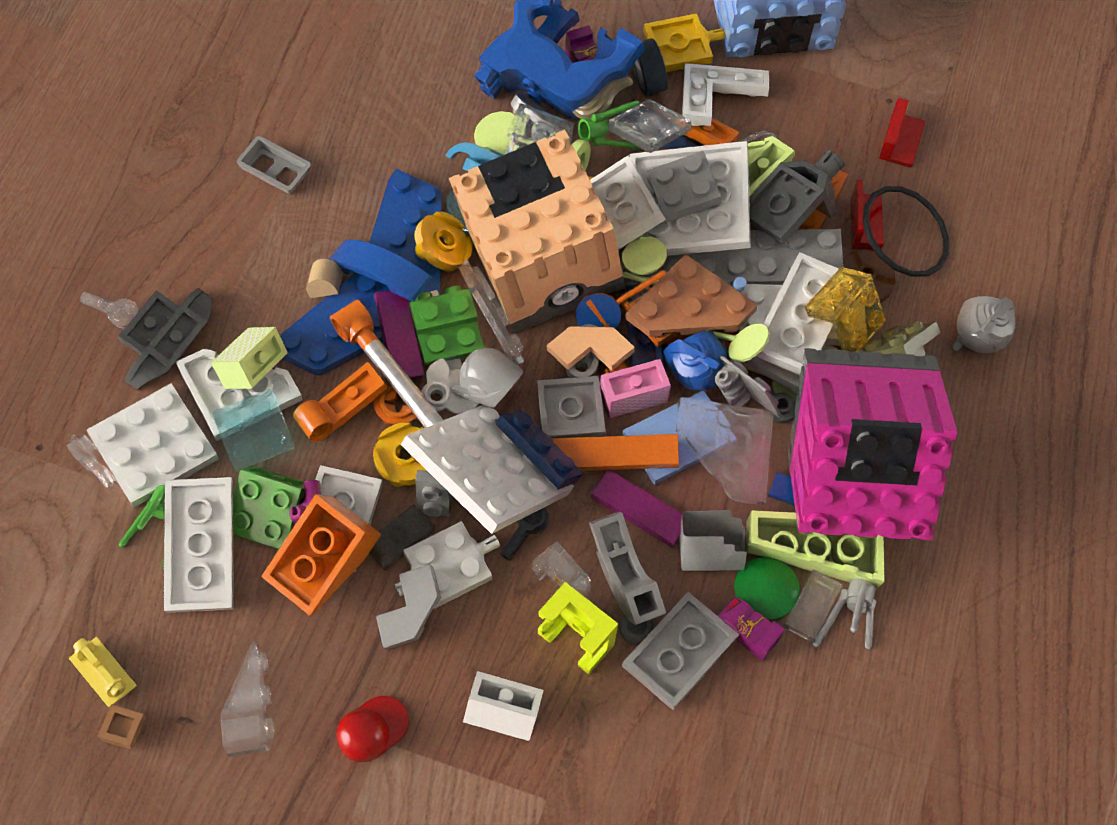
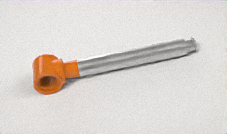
(356, 325)

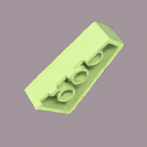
(836, 556)

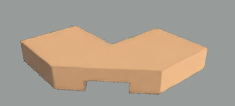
(603, 342)

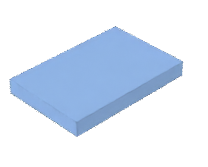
(665, 423)

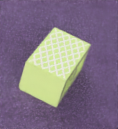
(249, 357)

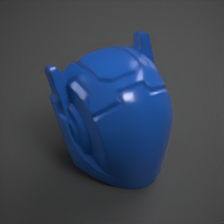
(696, 360)

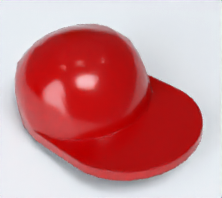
(372, 728)

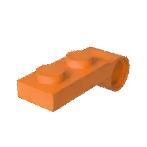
(340, 404)

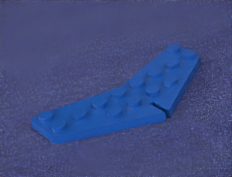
(312, 339)

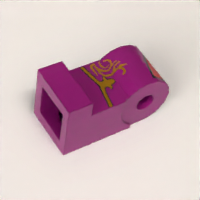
(580, 44)
(754, 630)

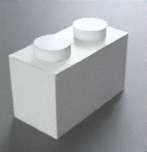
(503, 706)

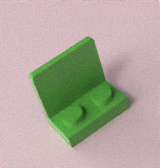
(263, 505)

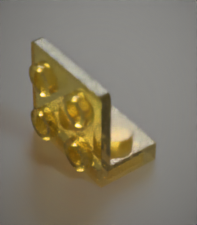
(851, 306)

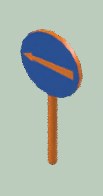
(604, 309)

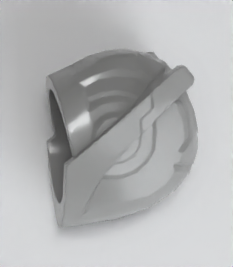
(985, 324)
(486, 377)

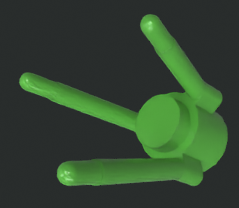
(596, 128)
(155, 507)

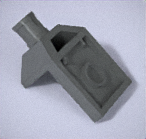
(793, 194)

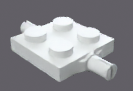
(455, 559)

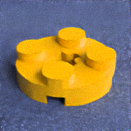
(433, 250)
(386, 454)

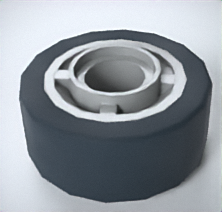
(651, 69)

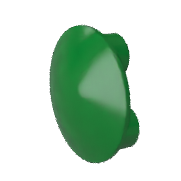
(768, 587)

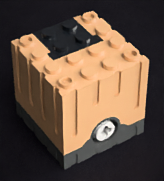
(539, 231)

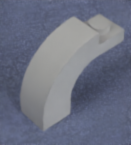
(631, 587)

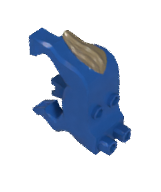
(535, 63)

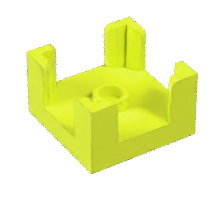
(596, 627)

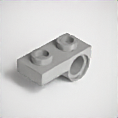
(431, 496)

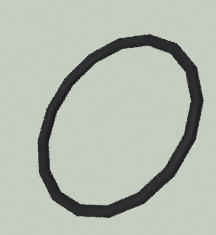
(878, 251)

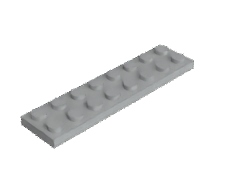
(766, 260)

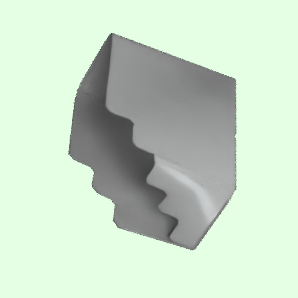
(711, 541)

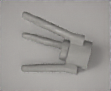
(859, 600)

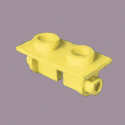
(101, 670)

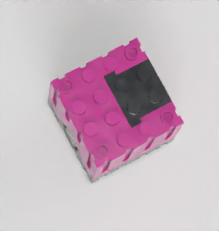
(870, 444)

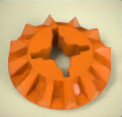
(387, 412)

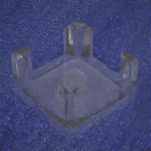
(533, 125)

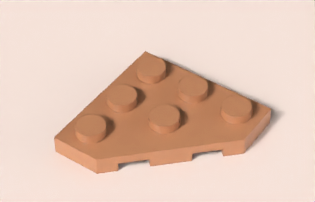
(690, 302)

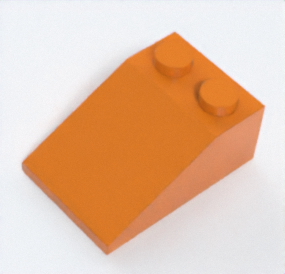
(320, 553)

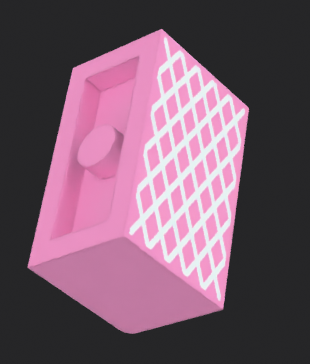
(634, 388)

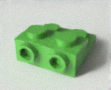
(446, 325)

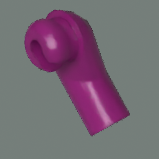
(311, 488)

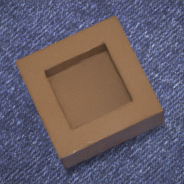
(121, 727)

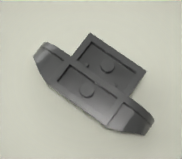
(163, 334)

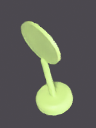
(493, 131)

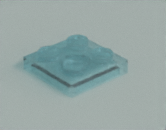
(253, 430)

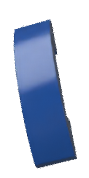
(383, 266)

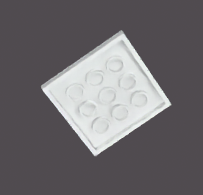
(714, 228)
(483, 468)

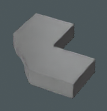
(421, 597)

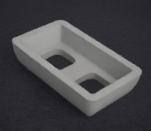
(282, 160)

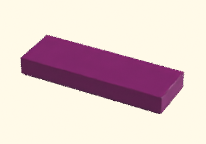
(399, 332)
(639, 507)

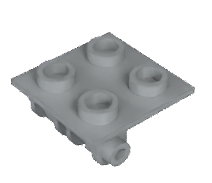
(740, 388)

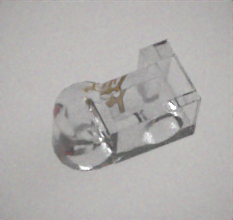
(561, 568)

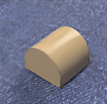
(324, 278)

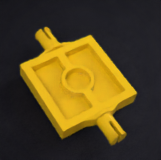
(683, 41)

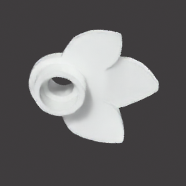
(439, 381)

